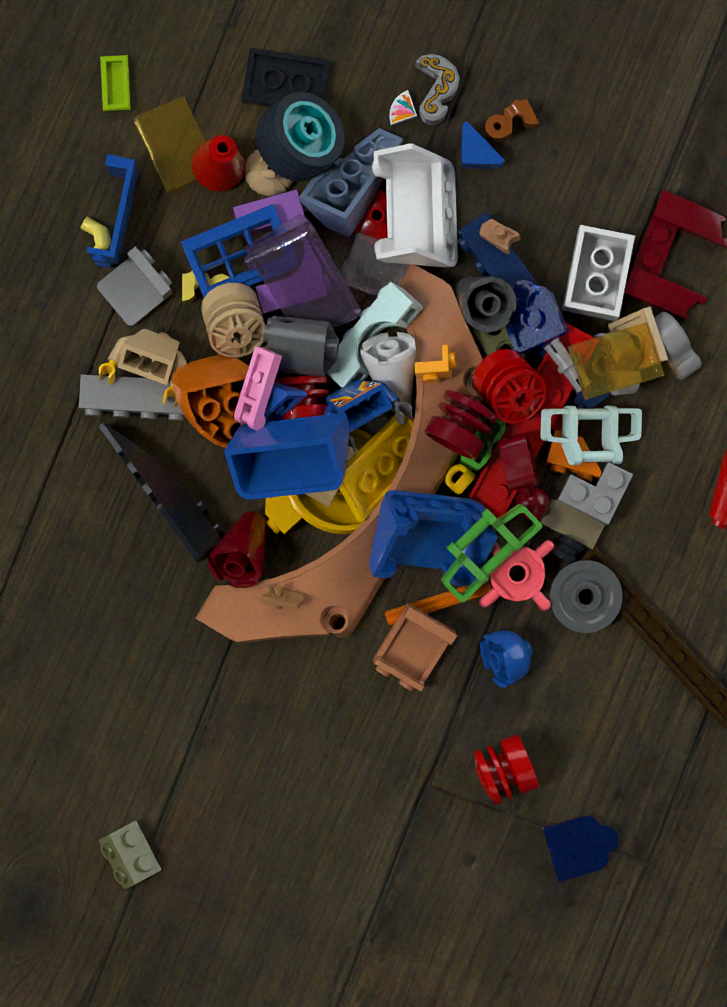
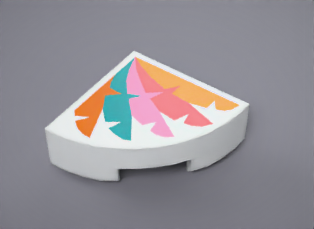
(402, 109)

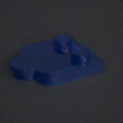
(535, 317)
(579, 846)

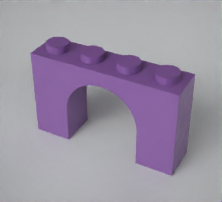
(287, 207)

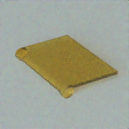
(170, 140)

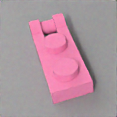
(257, 388)

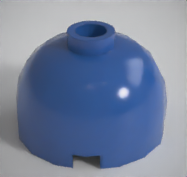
(507, 656)

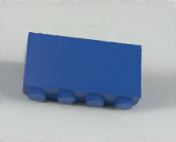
(289, 456)

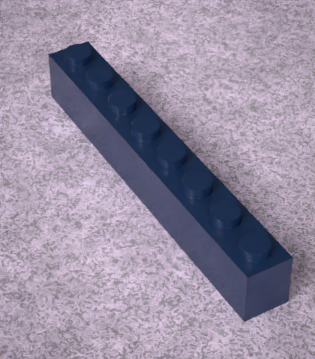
(496, 263)

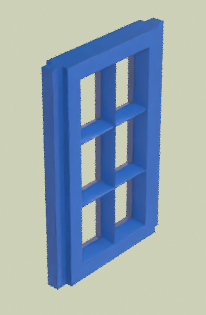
(220, 234)

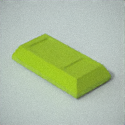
(115, 83)

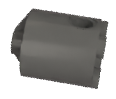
(304, 344)

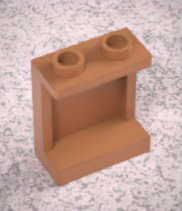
(413, 647)

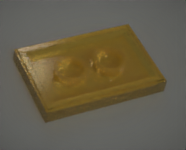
(615, 361)

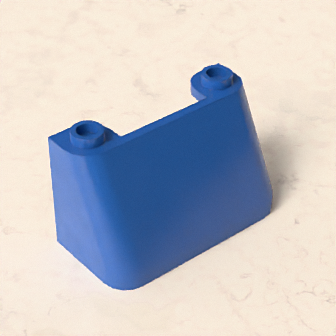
(420, 526)

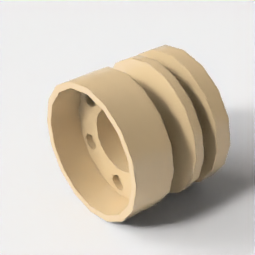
(233, 319)

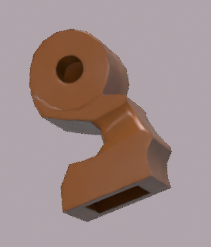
(499, 127)

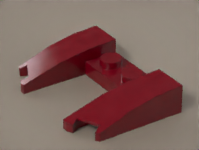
(644, 280)

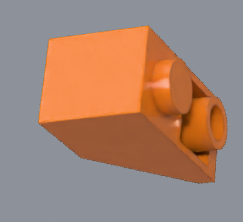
(558, 461)

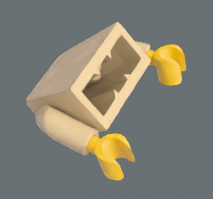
(146, 355)

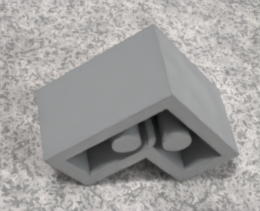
(598, 500)

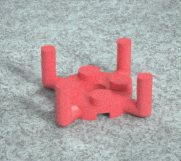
(529, 587)

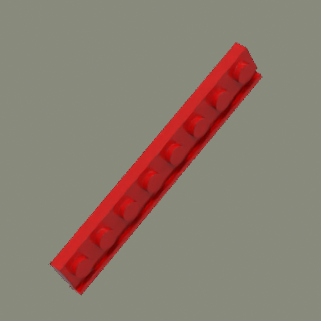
(492, 485)

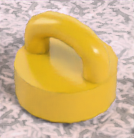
(463, 482)

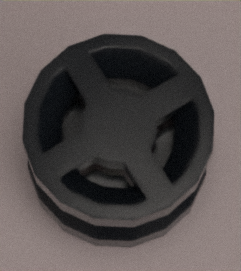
(567, 549)

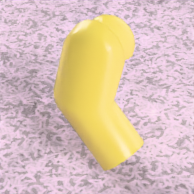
(100, 232)

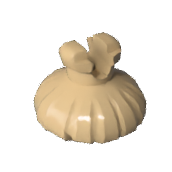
(264, 180)

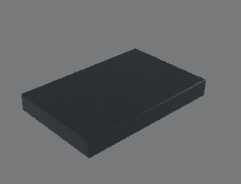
(277, 74)

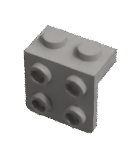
(135, 287)

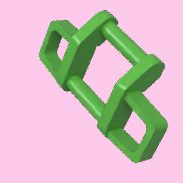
(482, 573)

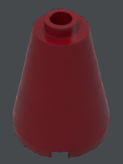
(240, 552)

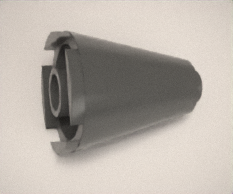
(486, 302)

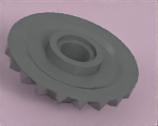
(599, 610)

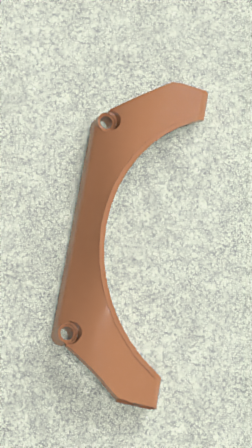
(341, 578)

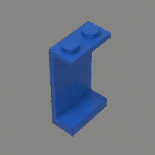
(129, 170)

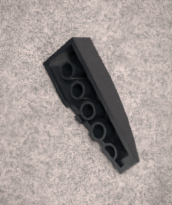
(173, 502)

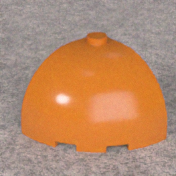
(209, 395)

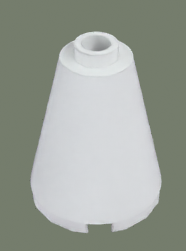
(391, 362)

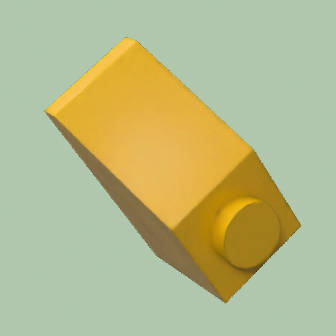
(281, 514)

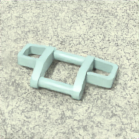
(610, 439)

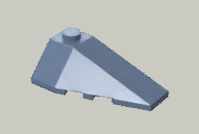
(347, 189)

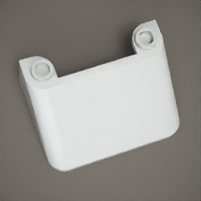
(418, 207)

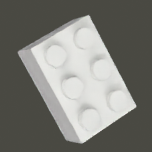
(598, 273)

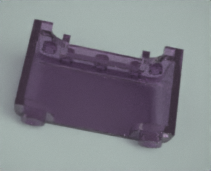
(302, 274)

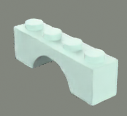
(390, 309)

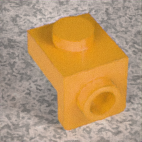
(434, 370)

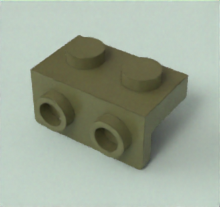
(129, 855)

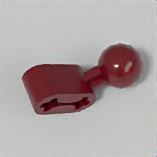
(522, 475)

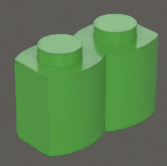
(489, 441)

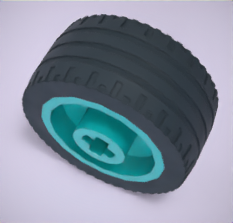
(299, 136)

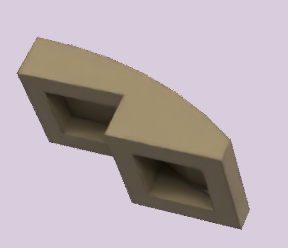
(572, 523)

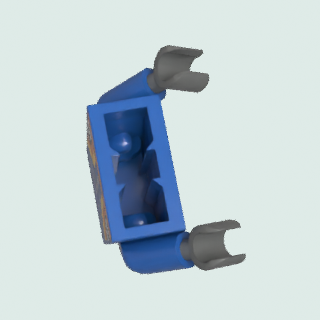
(364, 402)

